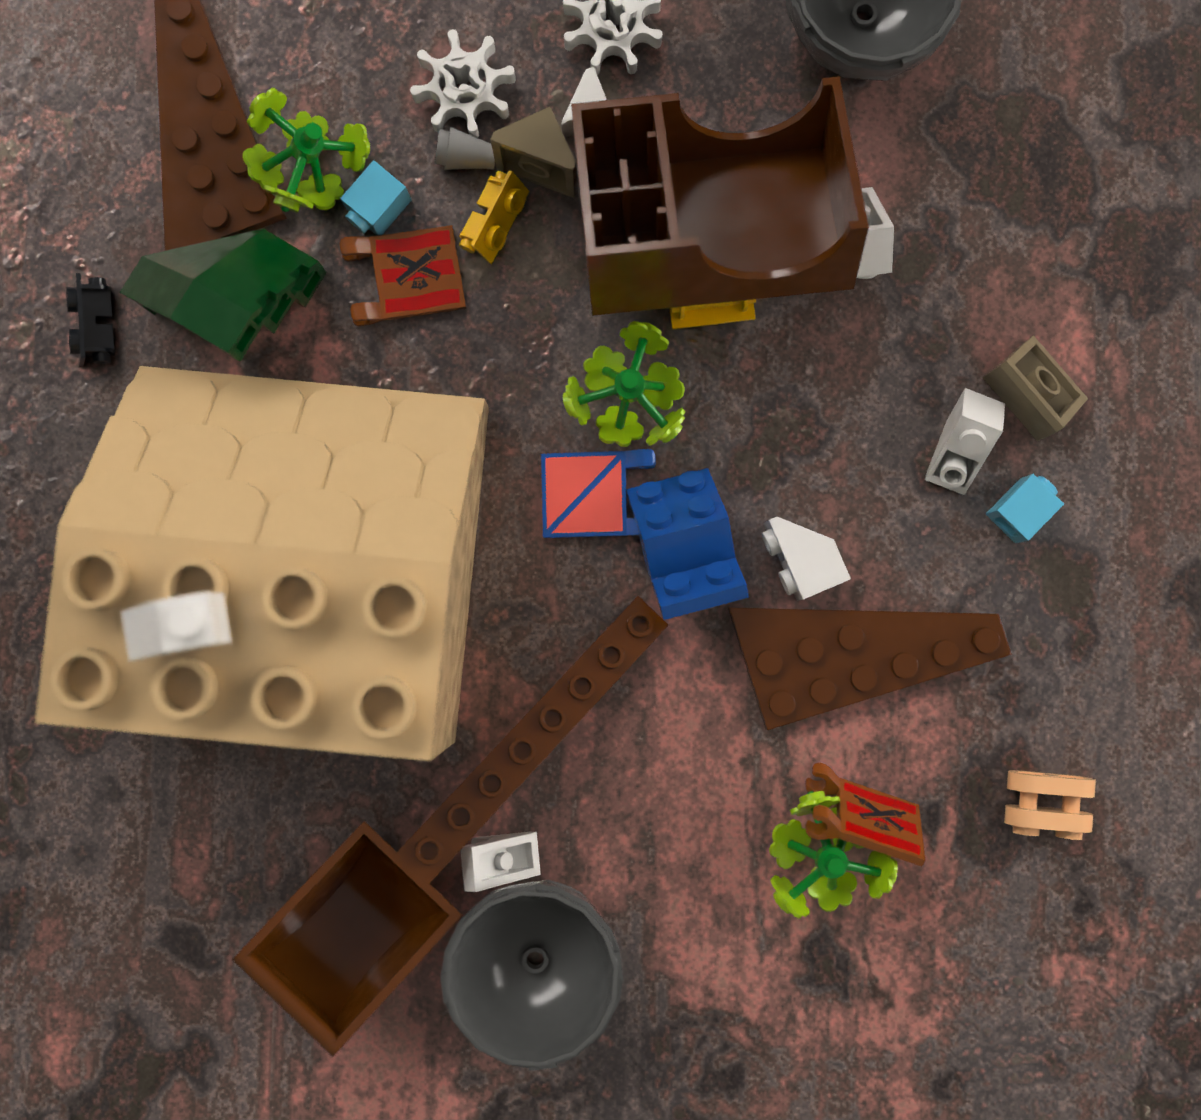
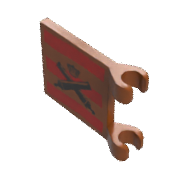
(413, 274)
(866, 818)

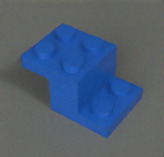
(687, 543)

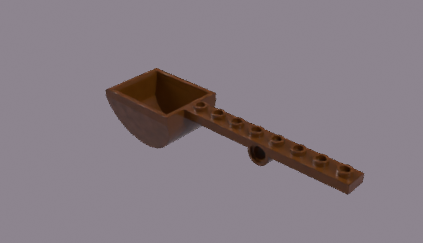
(372, 909)

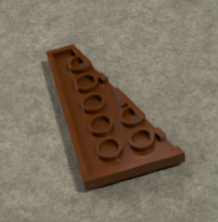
(202, 135)
(835, 658)

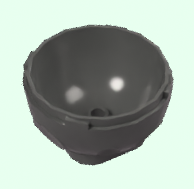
(886, 45)
(527, 1010)

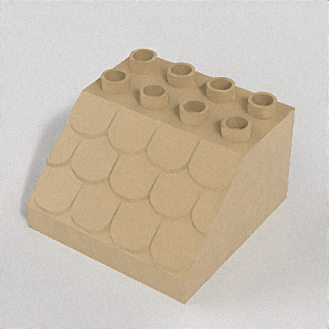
(326, 525)

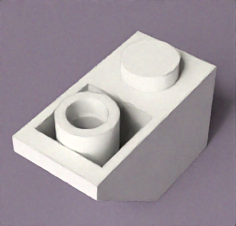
(966, 441)
(808, 558)

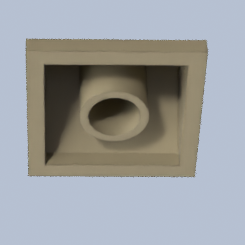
(536, 152)
(1036, 389)

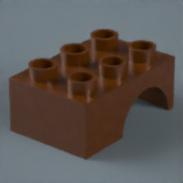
(714, 213)

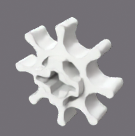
(604, 35)
(460, 68)

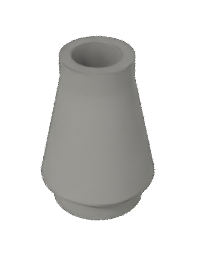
(463, 151)

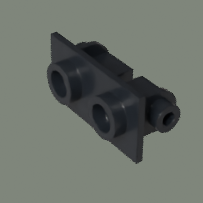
(89, 303)

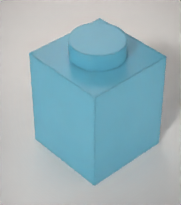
(375, 200)
(1025, 507)

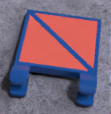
(588, 493)

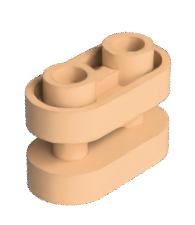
(1066, 821)

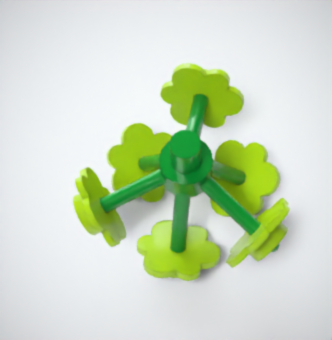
(305, 144)
(609, 377)
(828, 878)

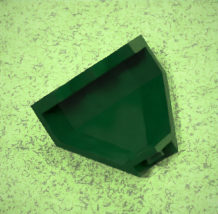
(226, 286)

